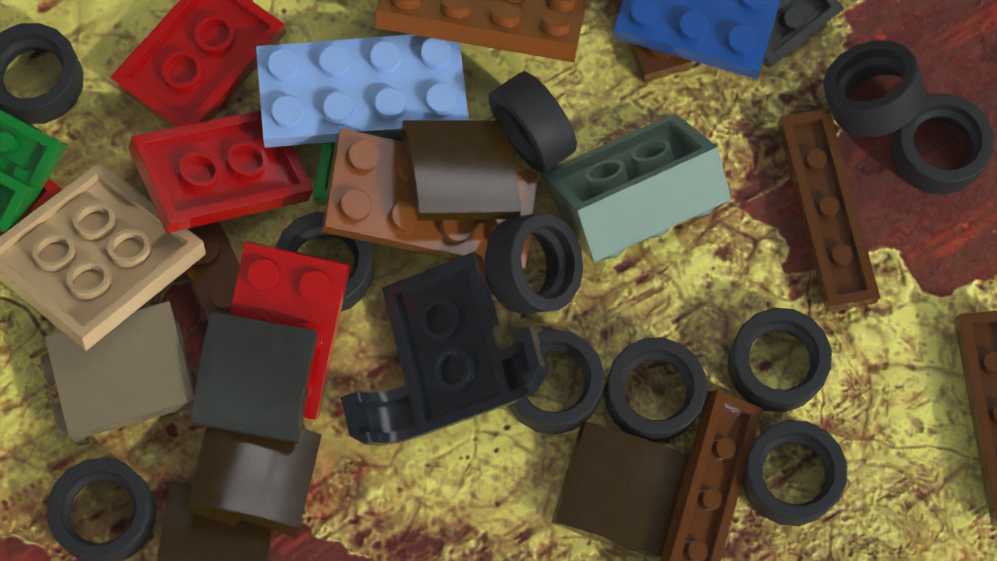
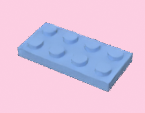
(357, 87)

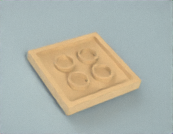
(93, 255)

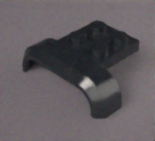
(448, 357)

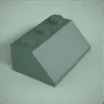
(638, 186)

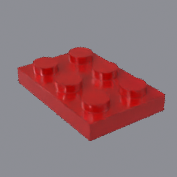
(197, 58)
(217, 171)
(294, 292)

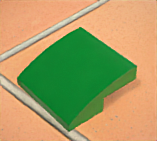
(25, 166)

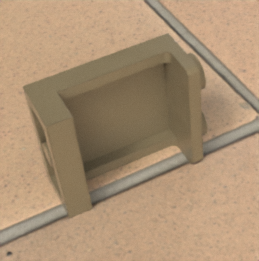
(123, 378)

